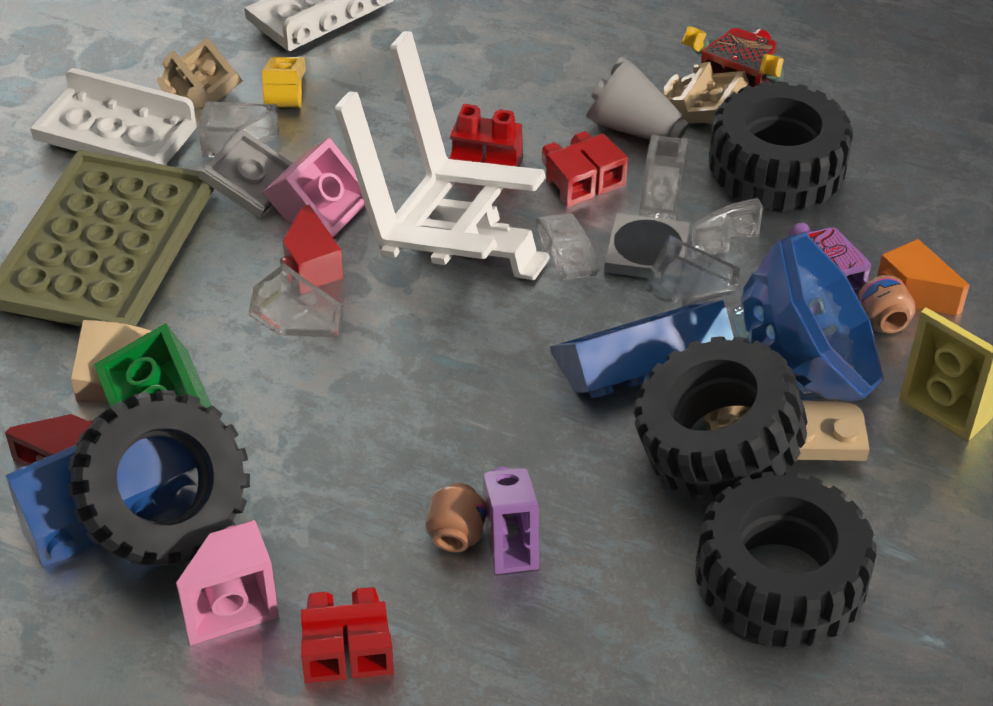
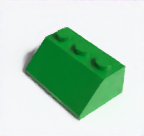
(150, 365)

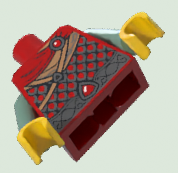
(738, 52)

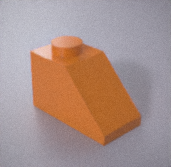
(926, 278)

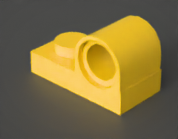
(283, 81)

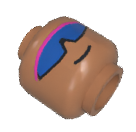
(887, 304)
(456, 517)

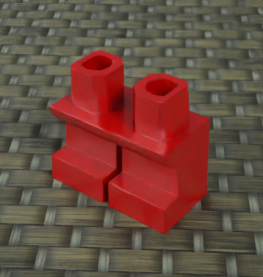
(487, 139)
(584, 167)
(330, 627)

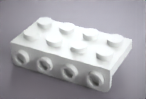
(301, 21)
(116, 119)

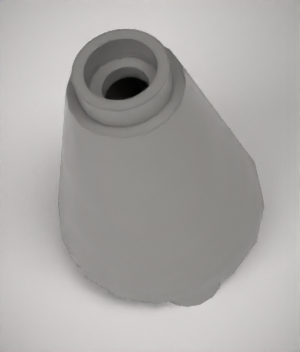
(634, 105)

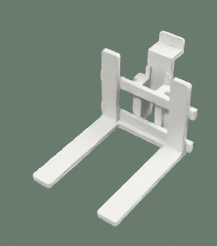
(453, 225)

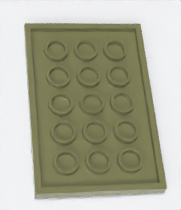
(102, 240)

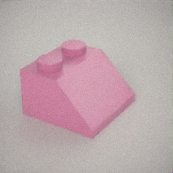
(323, 181)
(227, 584)

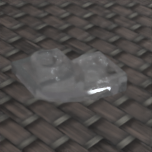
(726, 224)
(569, 246)

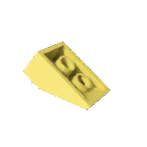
(949, 375)

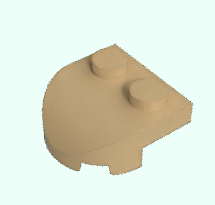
(198, 74)
(702, 92)
(834, 432)

